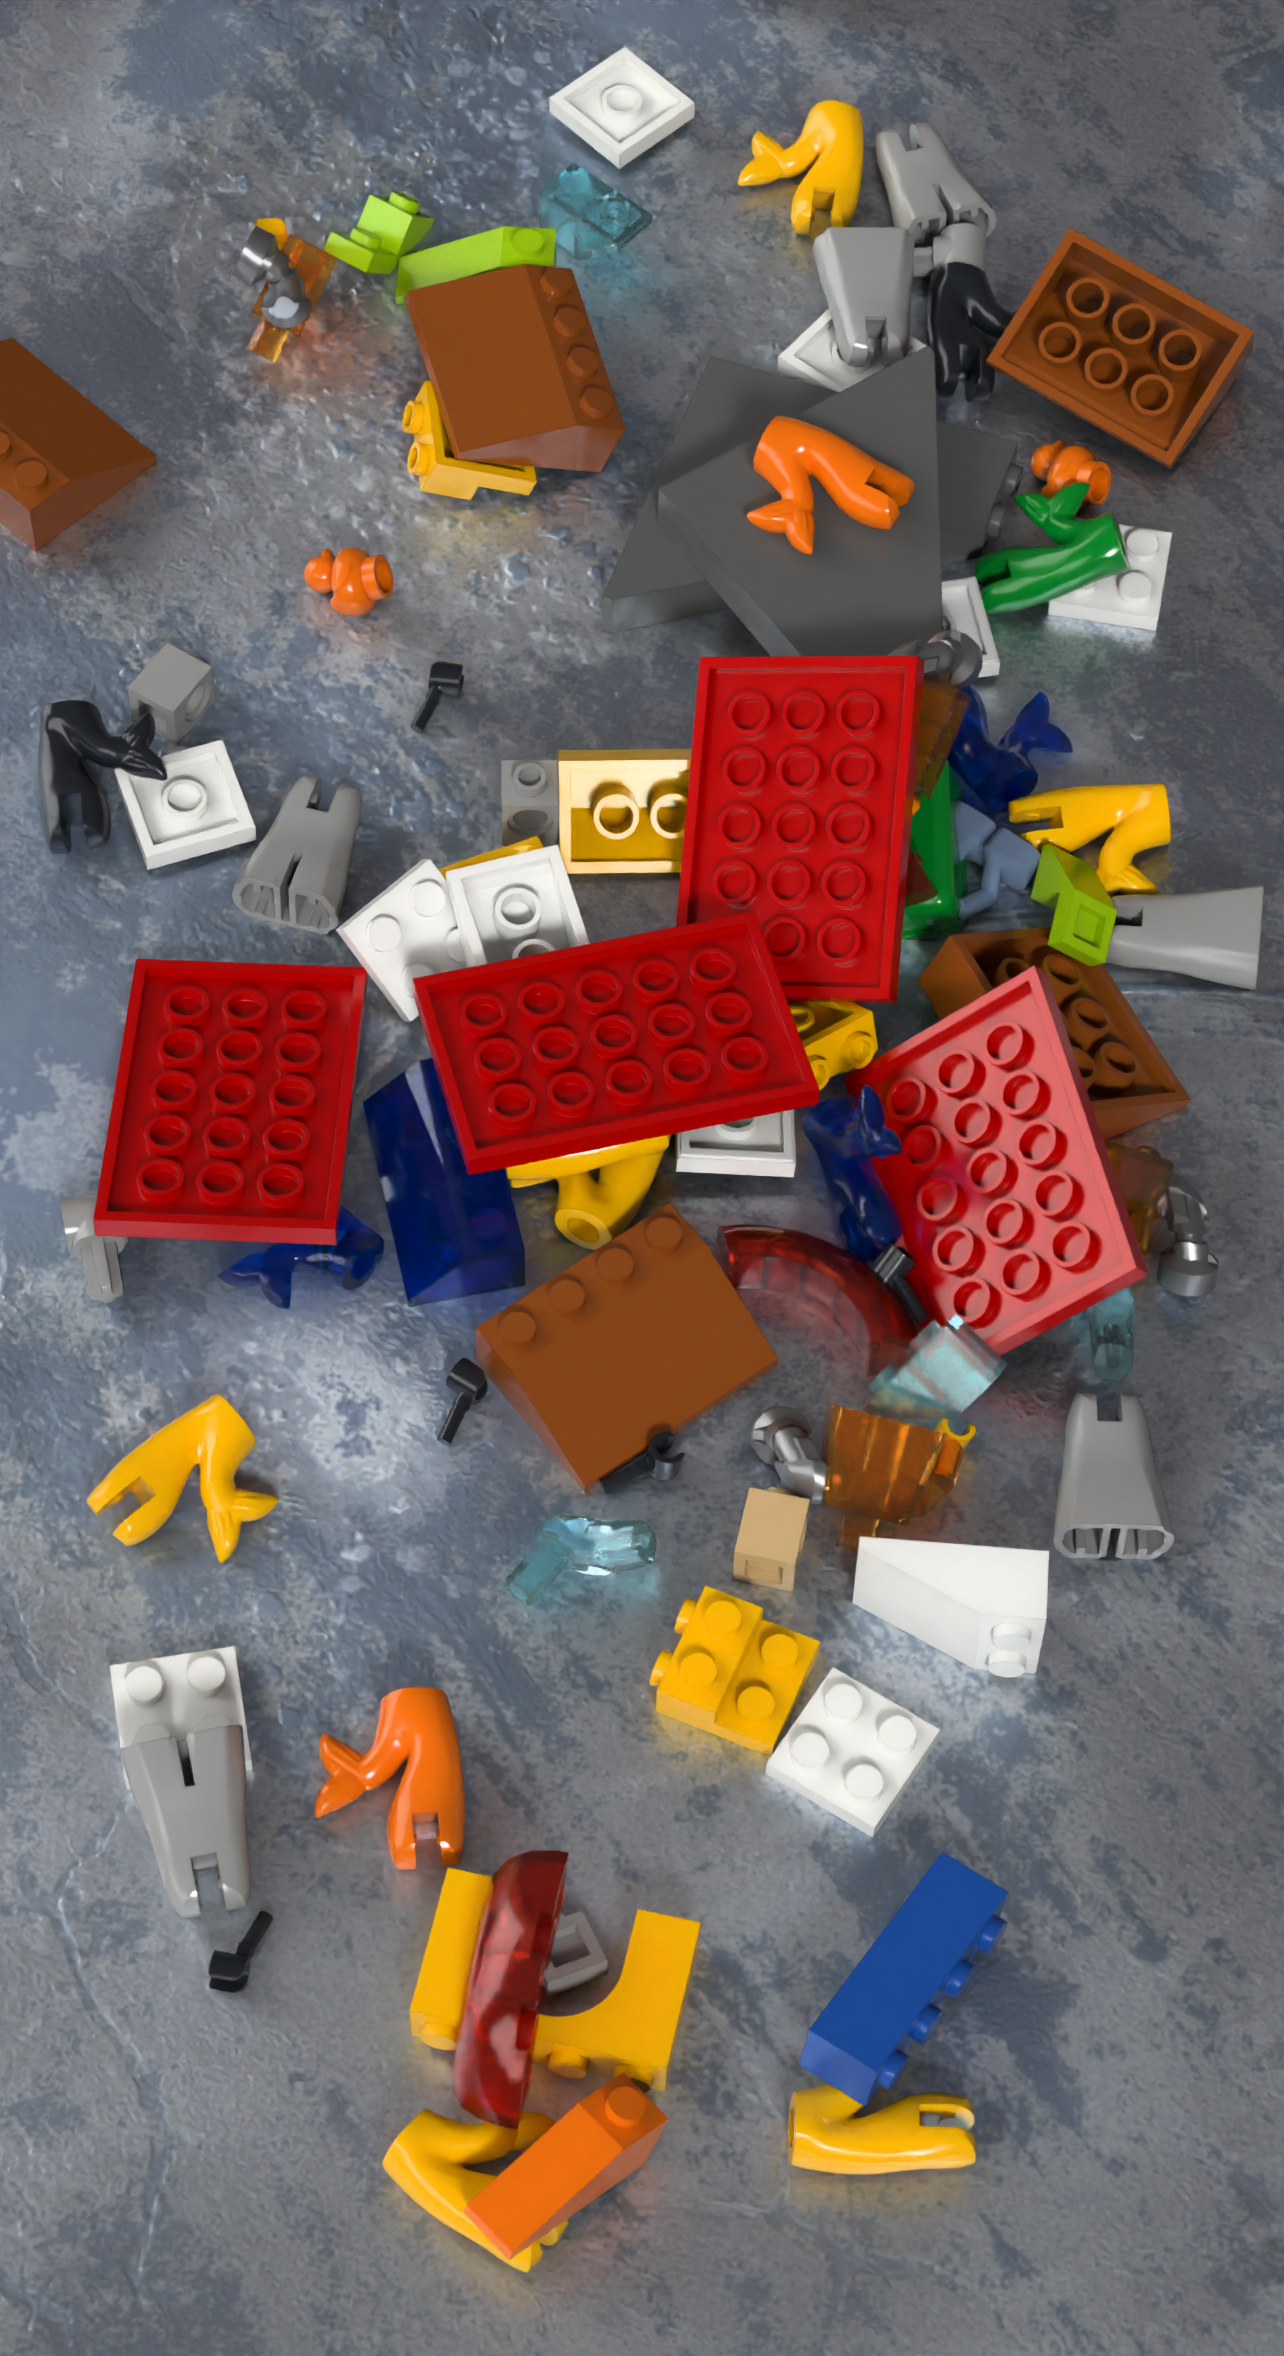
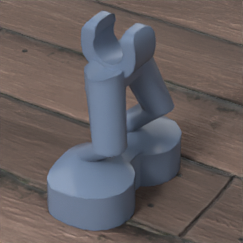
(1000, 852)

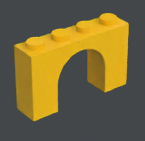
(626, 2032)

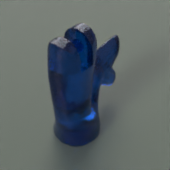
(1004, 770)
(845, 1137)
(343, 1264)

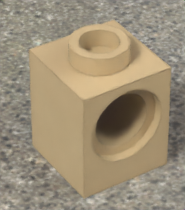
(771, 1538)

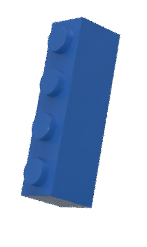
(904, 1979)

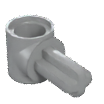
(955, 244)
(97, 1252)

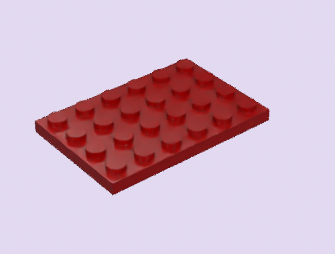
(806, 813)
(613, 1042)
(232, 1102)
(1001, 1168)

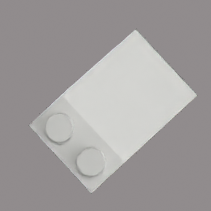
(515, 907)
(959, 1598)

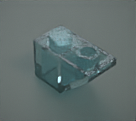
(589, 214)
(941, 1378)

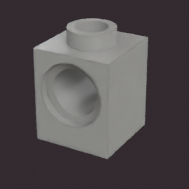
(175, 690)
(530, 801)

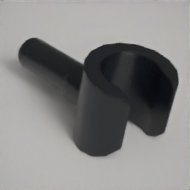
(444, 679)
(892, 1267)
(471, 1386)
(653, 1465)
(231, 1971)

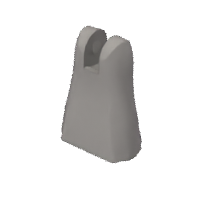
(928, 185)
(867, 288)
(303, 860)
(1191, 933)
(1109, 1484)
(194, 1811)

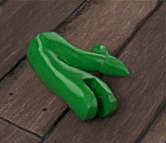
(1034, 575)

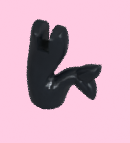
(954, 301)
(66, 790)

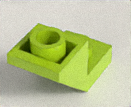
(384, 233)
(1081, 906)

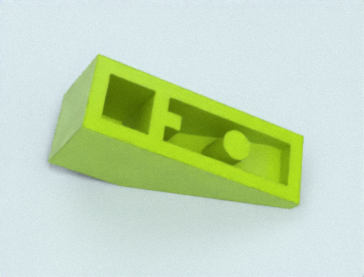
(476, 255)

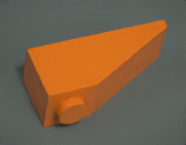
(569, 2166)

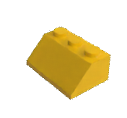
(622, 809)

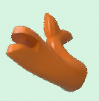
(852, 478)
(413, 1727)

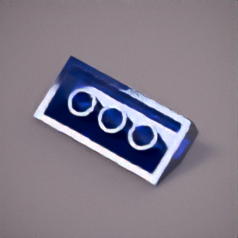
(447, 1228)

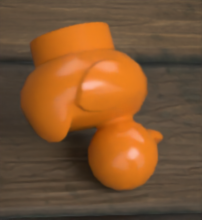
(1071, 465)
(353, 577)

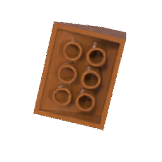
(1122, 349)
(517, 369)
(55, 450)
(1114, 1052)
(624, 1347)

